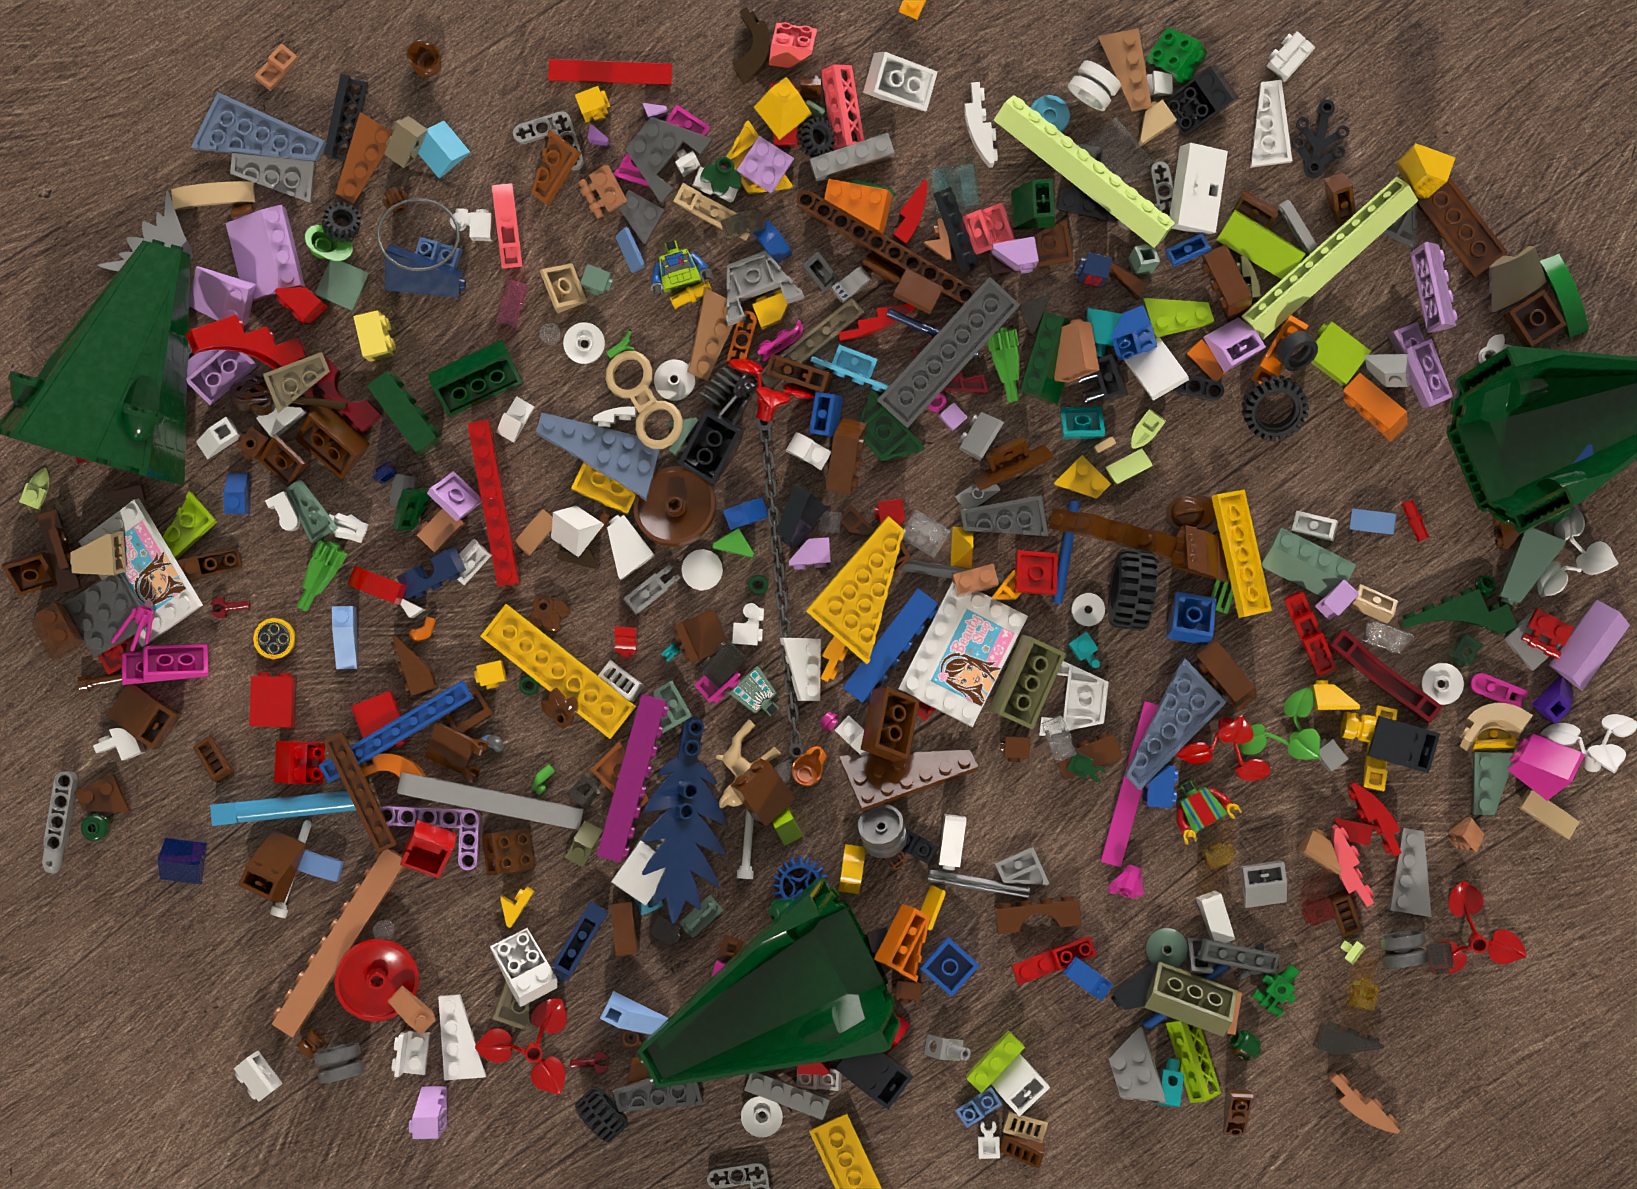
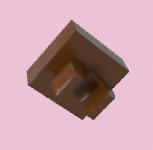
(810, 88)
(730, 946)

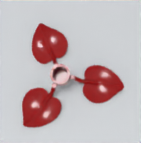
(767, 398)
(1228, 731)
(1503, 947)
(547, 1075)

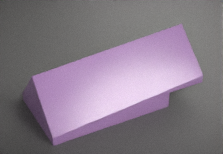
(1424, 364)
(1590, 644)

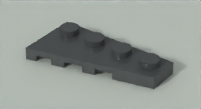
(1012, 517)
(646, 1095)

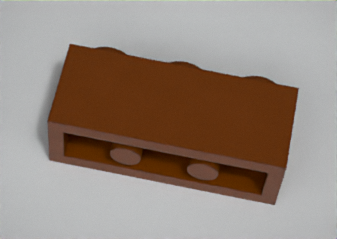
(1102, 751)

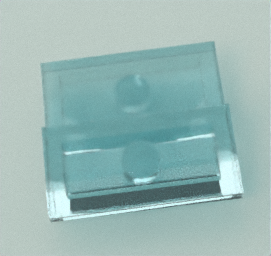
(961, 180)

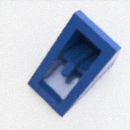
(773, 242)

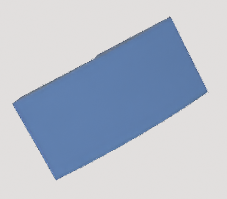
(438, 252)
(1373, 521)
(321, 866)
(979, 1106)

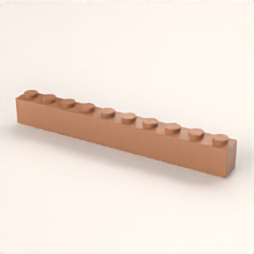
(342, 937)

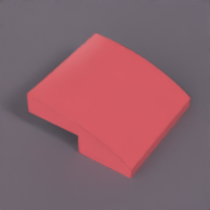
(988, 228)

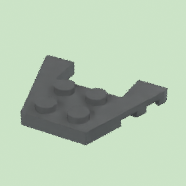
(656, 146)

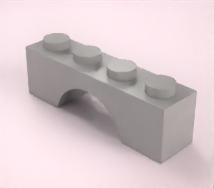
(857, 154)
(789, 1095)

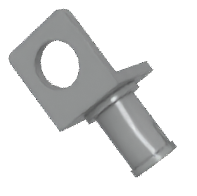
(947, 1049)

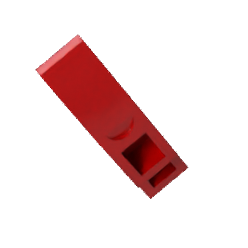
(1372, 809)
(1052, 960)

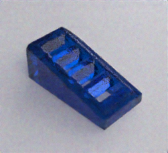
(384, 472)

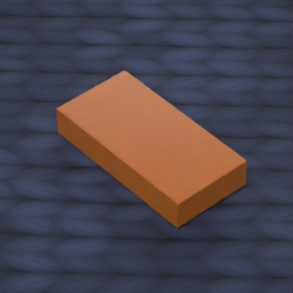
(1206, 361)

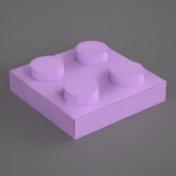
(765, 164)
(455, 496)

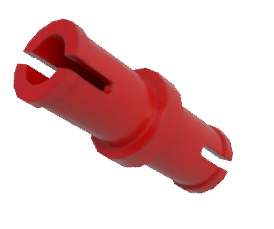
(1415, 520)

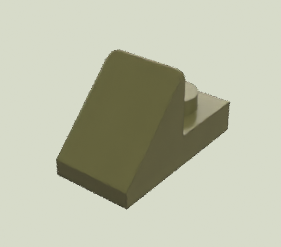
(583, 843)

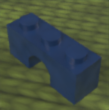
(446, 567)

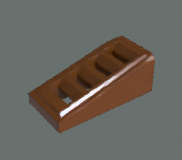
(1133, 284)
(207, 763)
(1339, 901)
(1032, 1157)

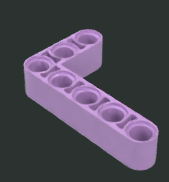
(439, 821)

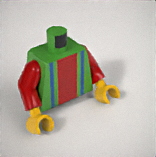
(1201, 808)

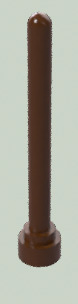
(86, 683)

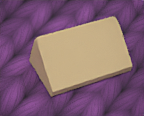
(1374, 604)

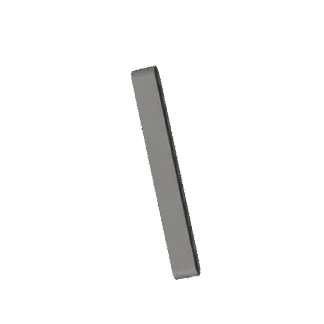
(490, 800)

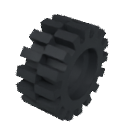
(807, 140)
(338, 231)

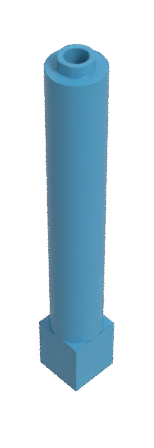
(281, 808)

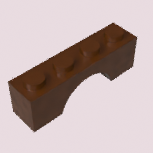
(1010, 918)

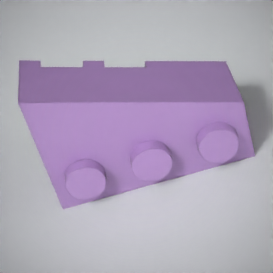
(430, 1113)

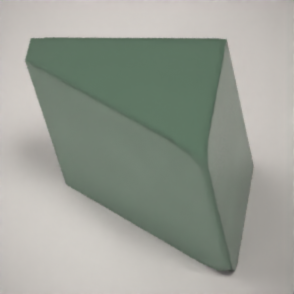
(815, 110)

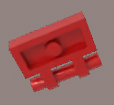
(1551, 628)

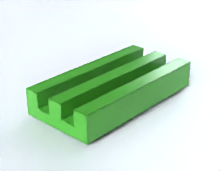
(1222, 593)

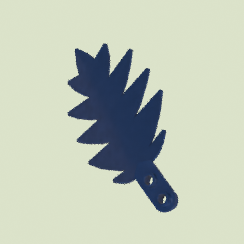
(684, 797)

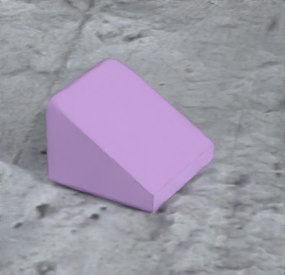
(655, 111)
(953, 416)

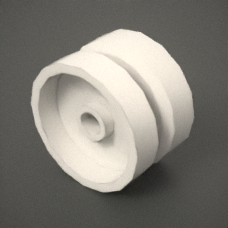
(1094, 85)

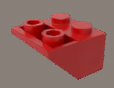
(305, 304)
(298, 762)

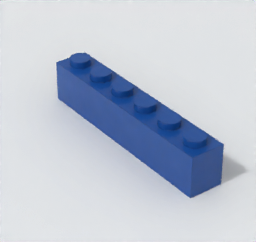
(890, 645)

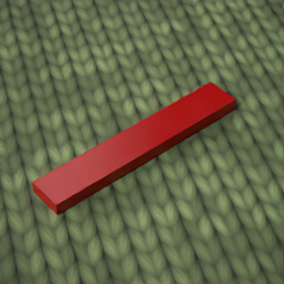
(610, 72)

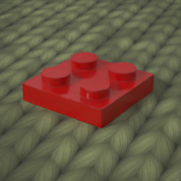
(1036, 572)

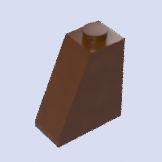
(624, 927)

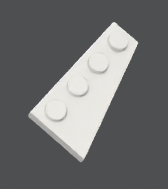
(1271, 132)
(458, 1041)

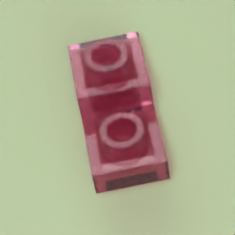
(512, 303)

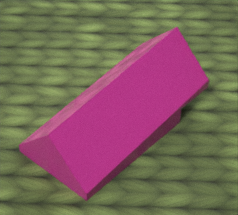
(164, 663)

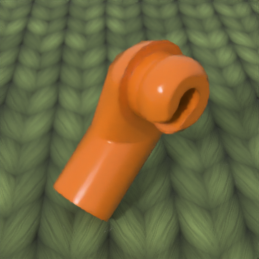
(424, 632)

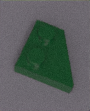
(410, 508)

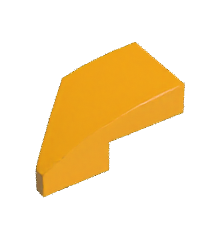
(1007, 589)

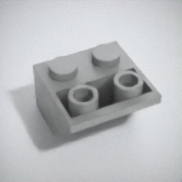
(1263, 883)

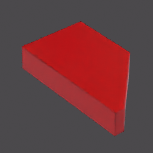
(1357, 832)

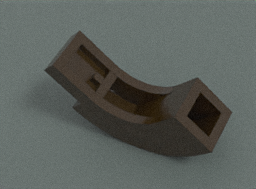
(755, 60)

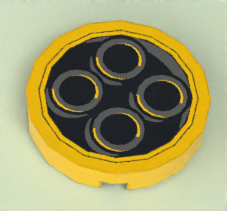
(274, 638)

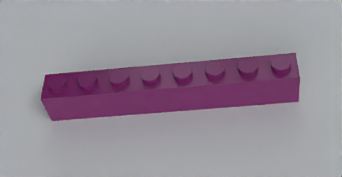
(632, 777)

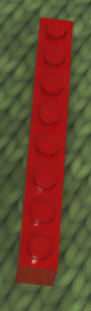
(494, 503)

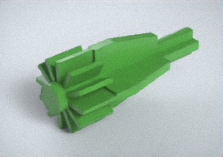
(1006, 359)
(321, 569)

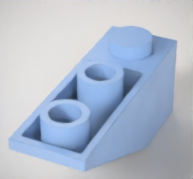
(631, 1015)

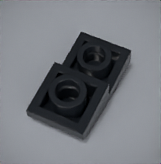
(920, 847)

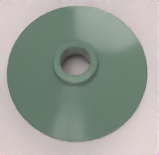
(1167, 937)

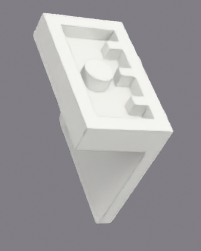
(411, 1053)

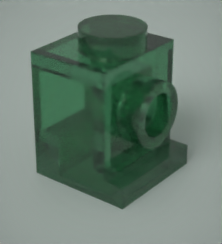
(1465, 641)

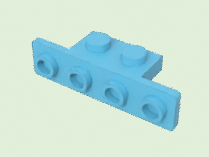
(852, 364)

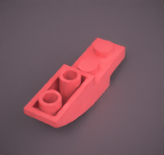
(507, 225)
(1347, 860)

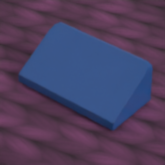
(1187, 250)

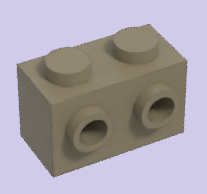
(405, 141)

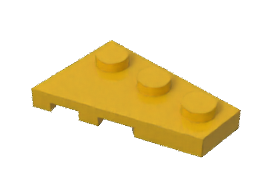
(603, 490)

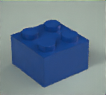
(949, 966)

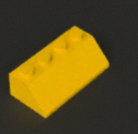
(1425, 169)

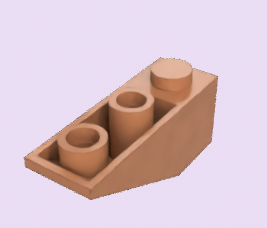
(1466, 835)

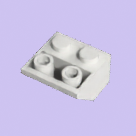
(1020, 1085)

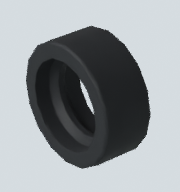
(1292, 343)

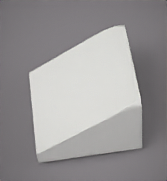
(411, 609)

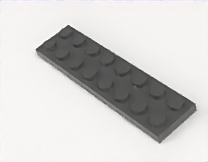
(948, 352)

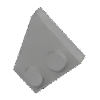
(1022, 868)

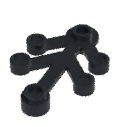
(1318, 142)

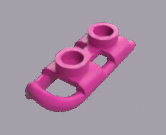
(784, 338)

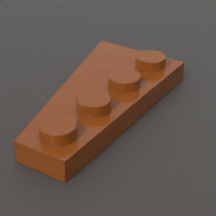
(362, 157)

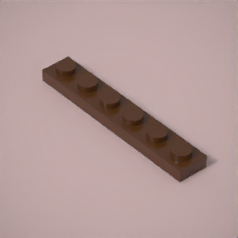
(360, 792)

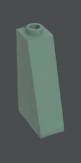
(1528, 561)

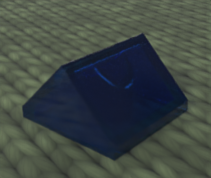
(182, 860)

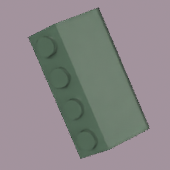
(1305, 563)

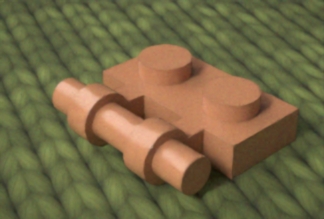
(607, 188)

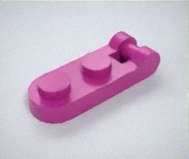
(1496, 689)

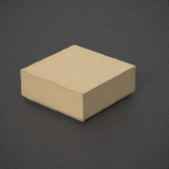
(1104, 445)

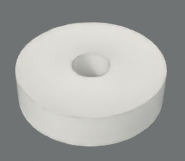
(1079, 613)

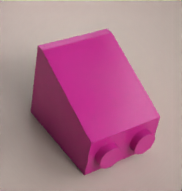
(1544, 765)

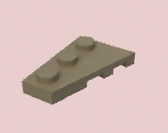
(294, 379)

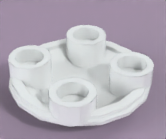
(702, 569)

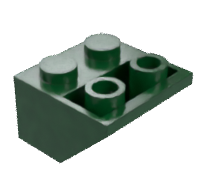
(1033, 205)

